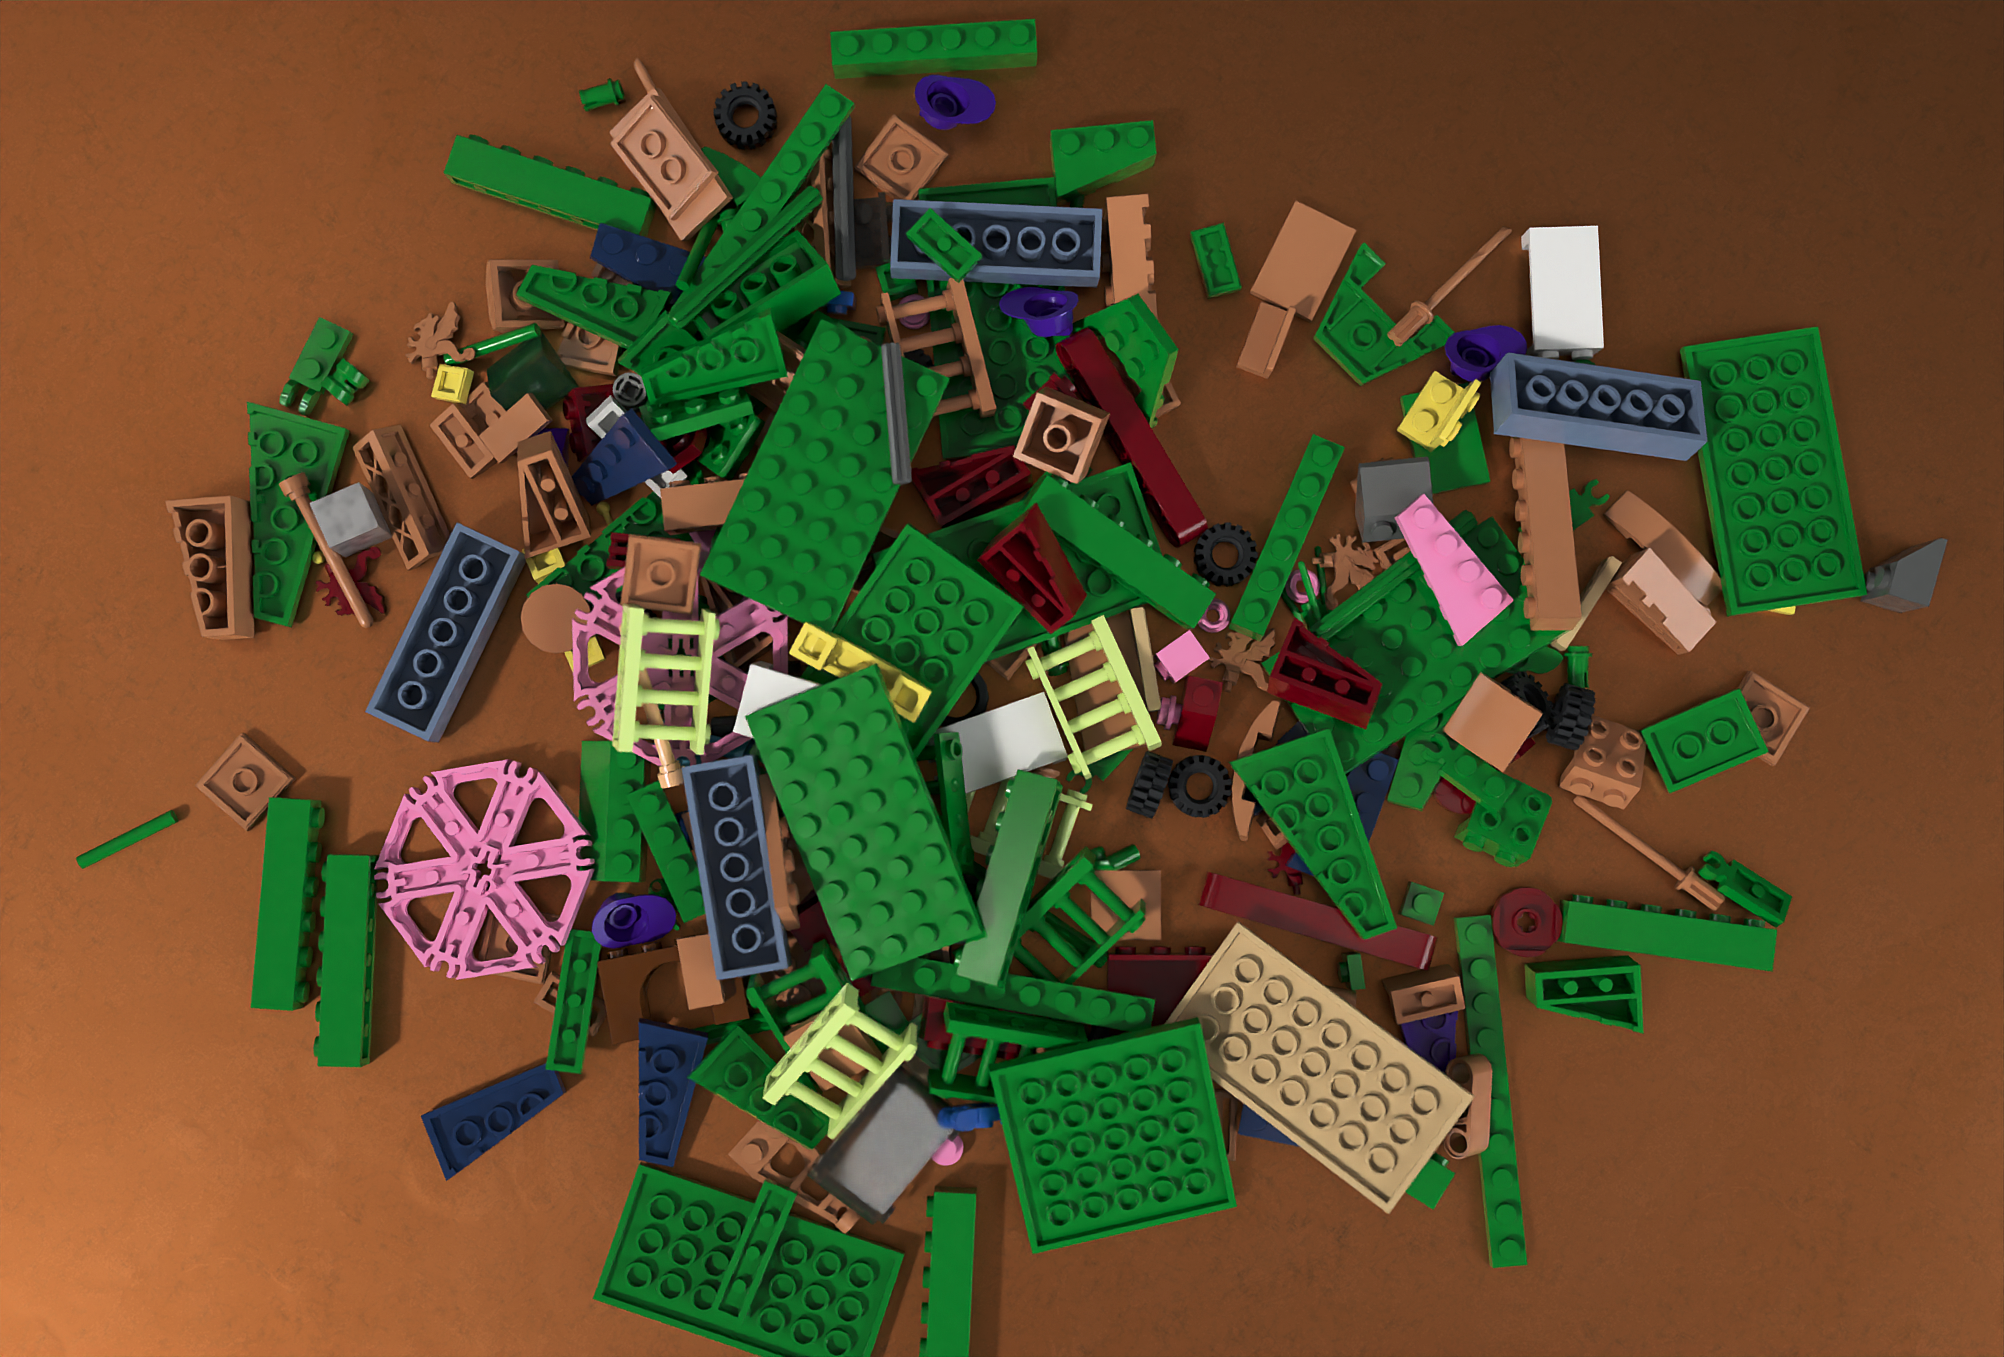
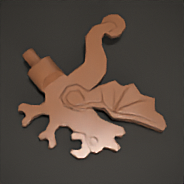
(436, 343)
(1345, 566)
(1239, 661)

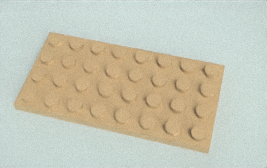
(1320, 1068)

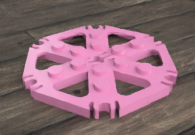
(726, 680)
(460, 872)

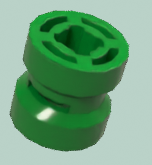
(341, 389)

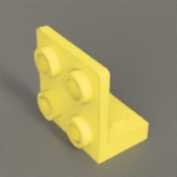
(1436, 411)

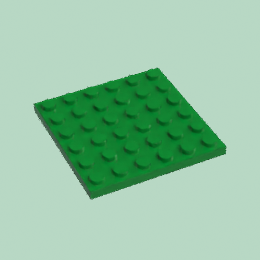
(1114, 1135)

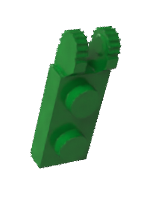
(317, 360)

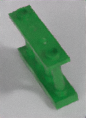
(951, 787)
(1057, 894)
(821, 965)
(997, 1028)

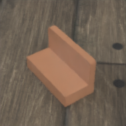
(1265, 339)
(1424, 993)

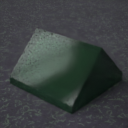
(530, 369)

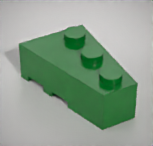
(1098, 156)
(1590, 989)

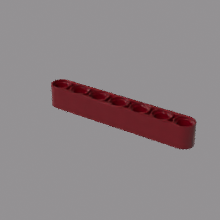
(1132, 437)
(1313, 920)

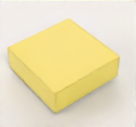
(452, 384)

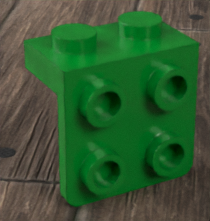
(730, 444)
(1511, 831)

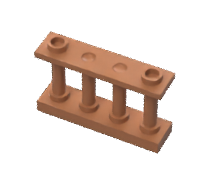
(961, 331)

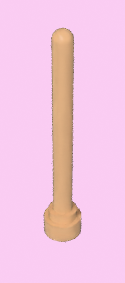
(670, 769)

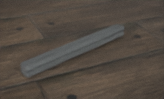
(844, 203)

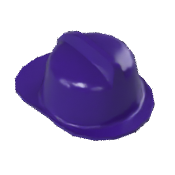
(953, 100)
(1044, 310)
(1480, 350)
(632, 919)

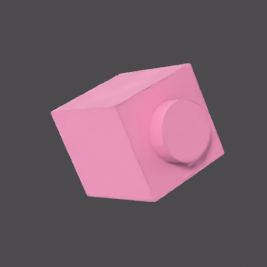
(1180, 657)

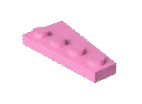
(1460, 581)

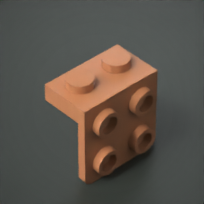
(1607, 764)

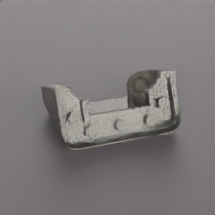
(883, 1146)

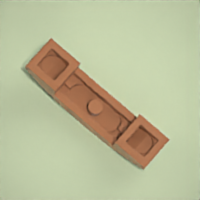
(1651, 530)
(1263, 729)

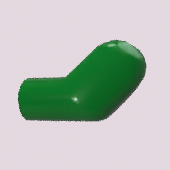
(1116, 860)

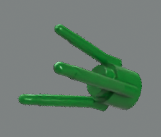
(1315, 608)

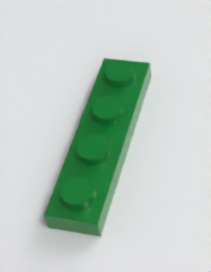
(669, 848)
(574, 1003)
(753, 1252)

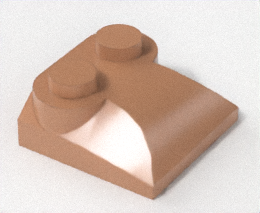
(504, 307)

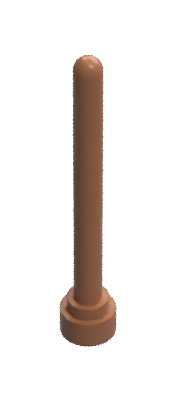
(297, 489)

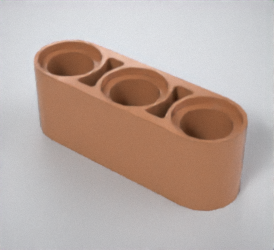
(1475, 1120)

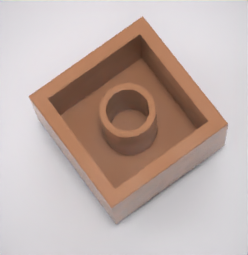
(1061, 435)

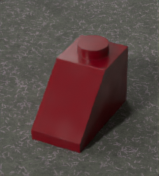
(1198, 713)

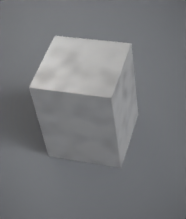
(351, 520)

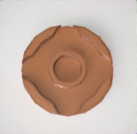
(549, 616)

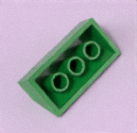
(786, 279)
(607, 814)

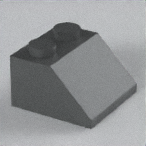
(1385, 491)
(1906, 578)

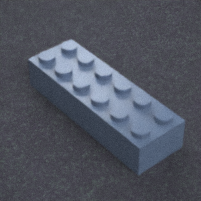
(1015, 242)
(1597, 407)
(446, 633)
(735, 867)

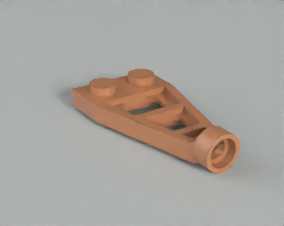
(755, 1156)

